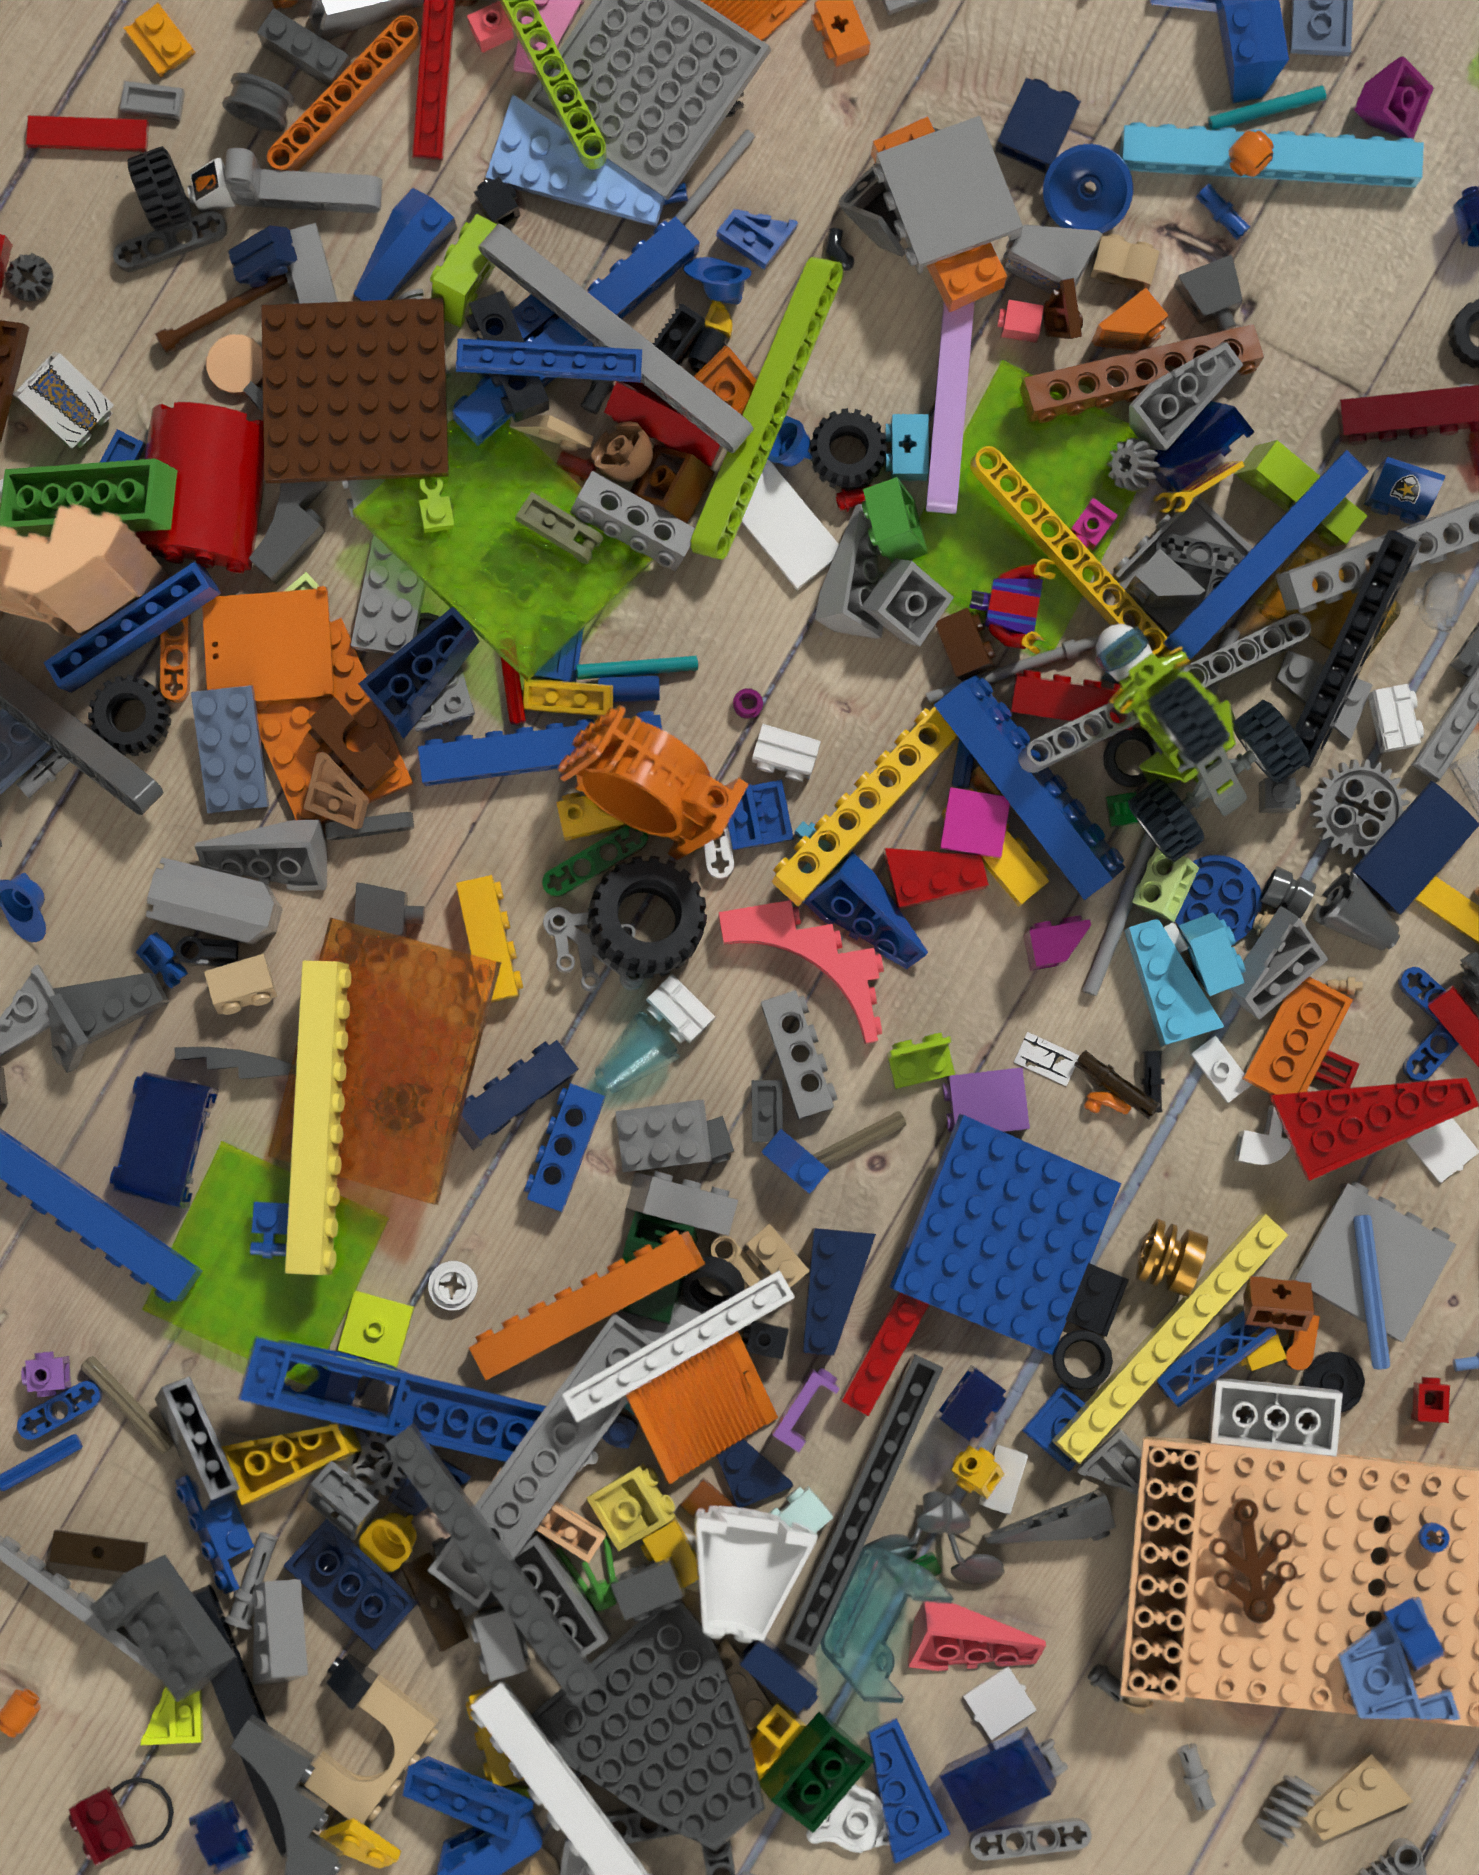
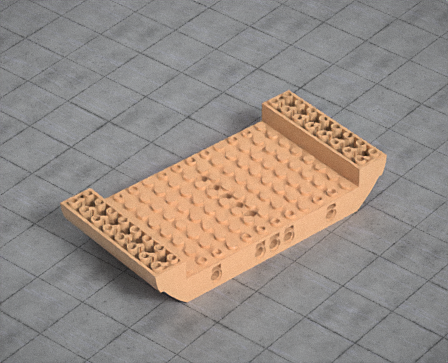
(1195, 1637)

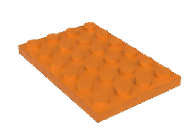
(293, 749)

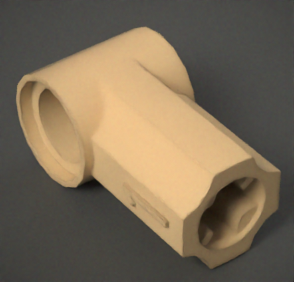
(747, 1268)

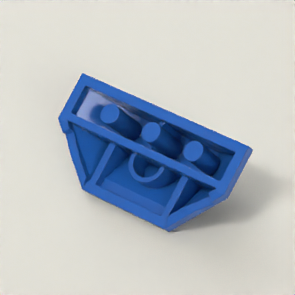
(1252, 45)

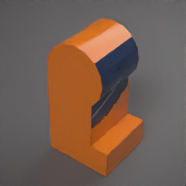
(1301, 1346)

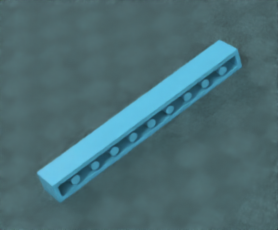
(1294, 156)

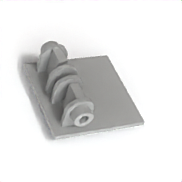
(449, 705)

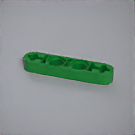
(598, 864)

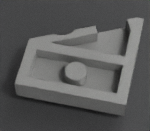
(1115, 1463)

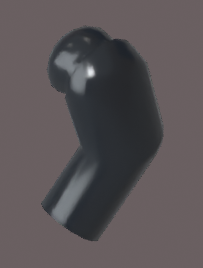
(835, 251)

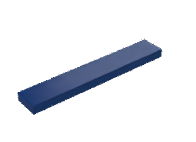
(549, 360)

